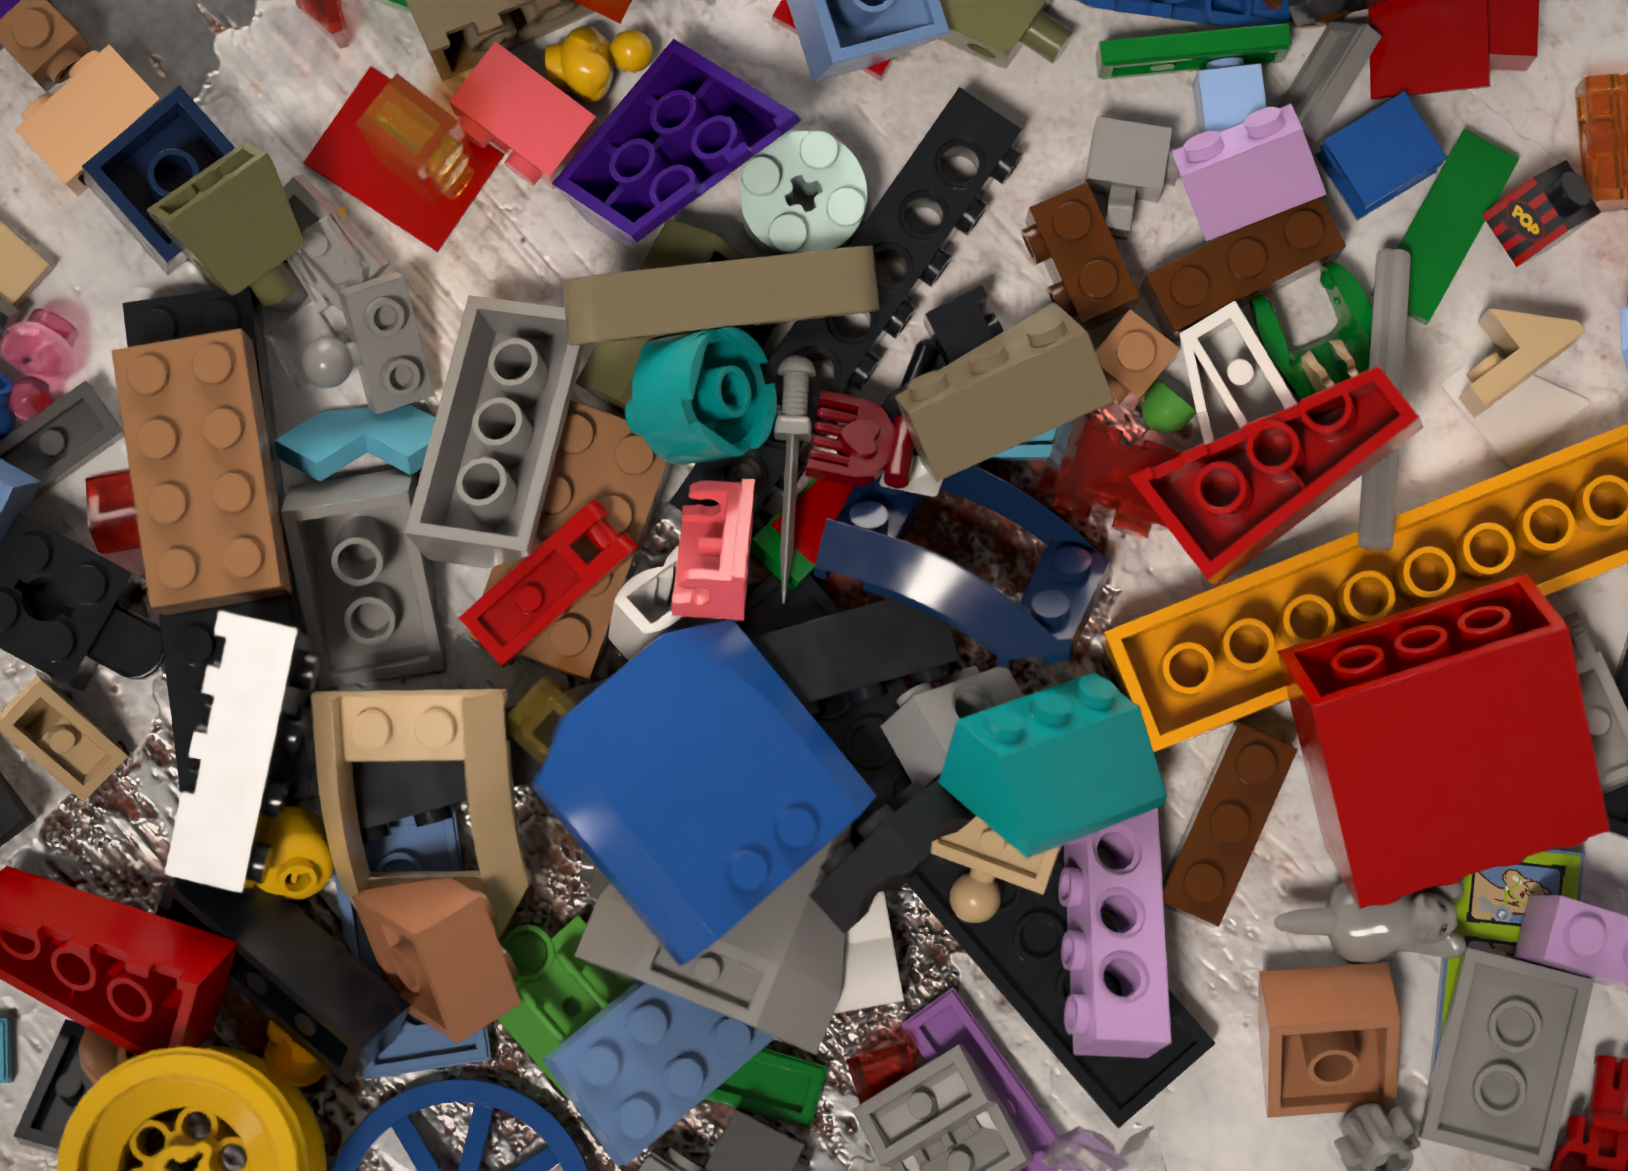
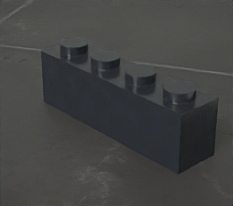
(295, 973)

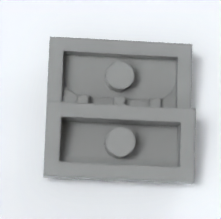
(943, 1121)

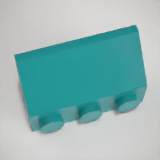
(1055, 764)

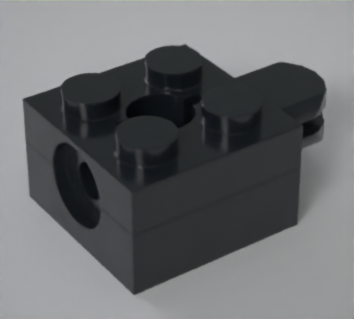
(71, 609)

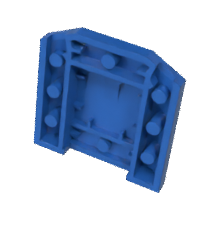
(697, 783)

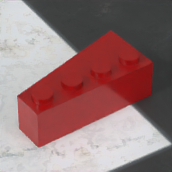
(1263, 480)

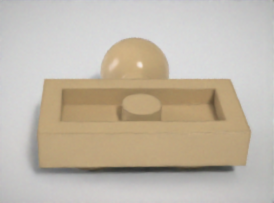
(976, 894)

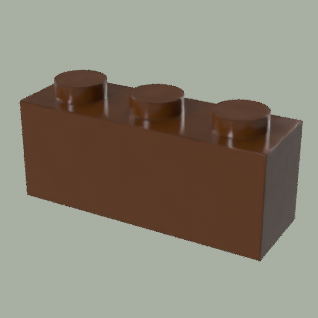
(1242, 266)
(1226, 824)

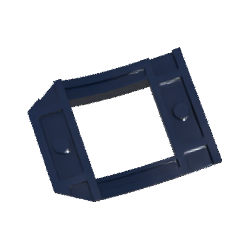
(1054, 610)

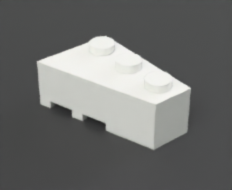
(1230, 374)

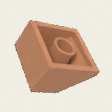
(440, 953)
(1328, 1038)

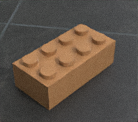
(606, 463)
(201, 472)

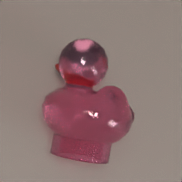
(43, 354)

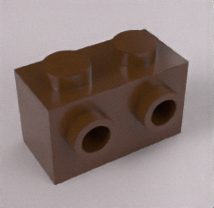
(1080, 257)

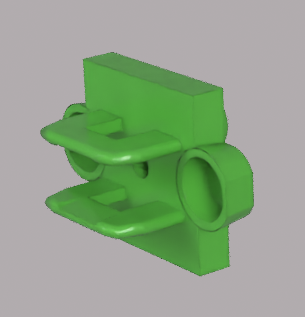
(554, 989)

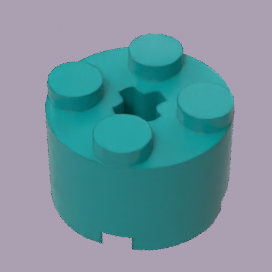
(701, 396)

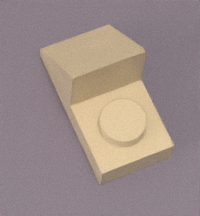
(1527, 345)
(61, 738)

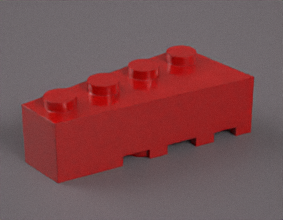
(111, 964)

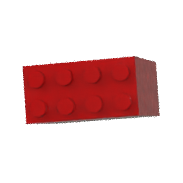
(1445, 740)

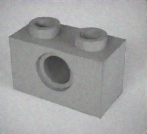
(927, 717)

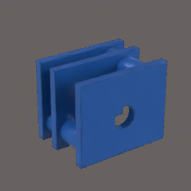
(1380, 156)

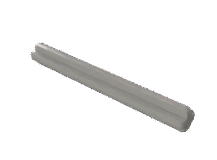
(1388, 353)

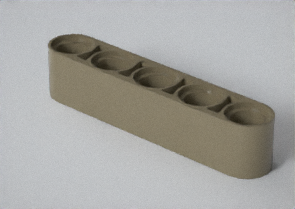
(720, 295)

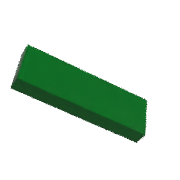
(1191, 51)
(1452, 219)

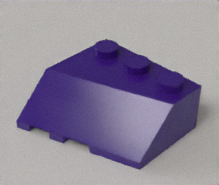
(669, 144)

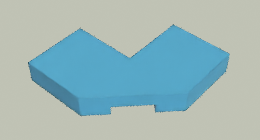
(341, 436)

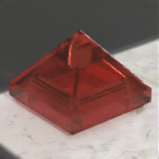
(880, 1066)

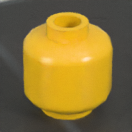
(300, 855)

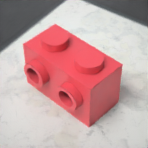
(521, 116)

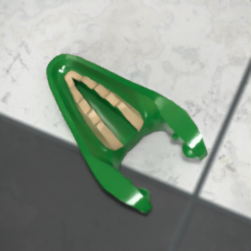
(1331, 359)

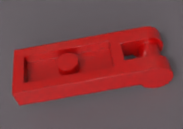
(547, 584)

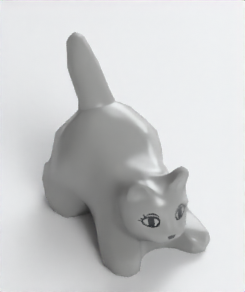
(1414, 923)

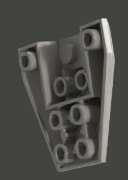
(768, 971)

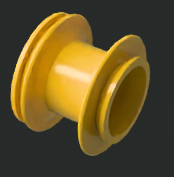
(166, 1089)

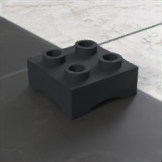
(887, 851)

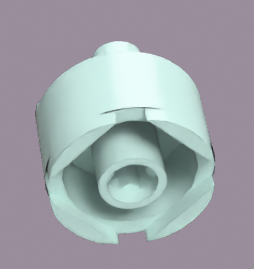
(808, 163)

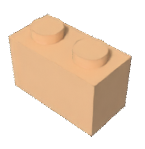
(85, 114)

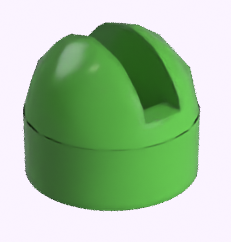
(1165, 410)

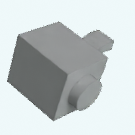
(1129, 164)

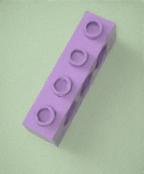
(1135, 956)

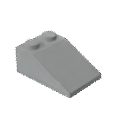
(362, 578)

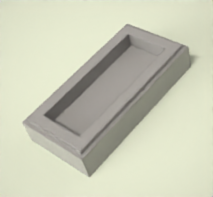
(1329, 74)

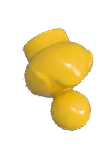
(587, 60)

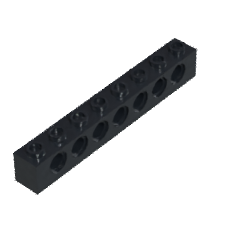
(962, 130)

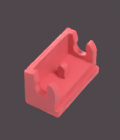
(715, 551)

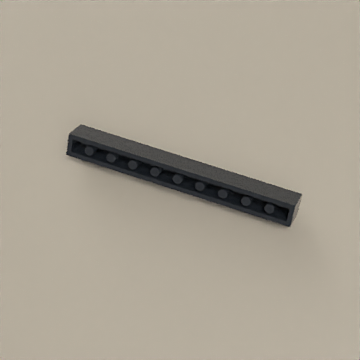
(815, 659)

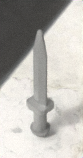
(792, 427)

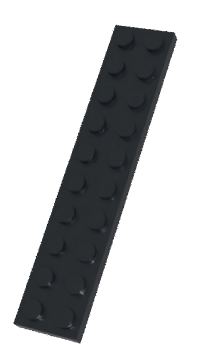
(1025, 936)

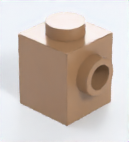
(41, 41)
(1134, 358)

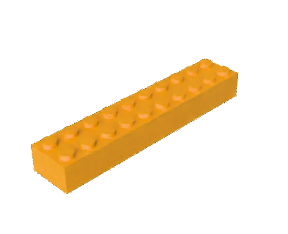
(1218, 650)

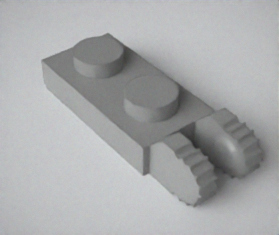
(1604, 709)

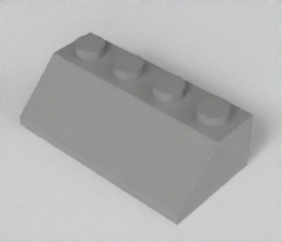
(495, 434)

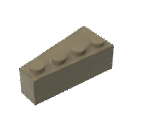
(464, 30)

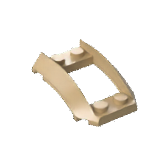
(418, 728)

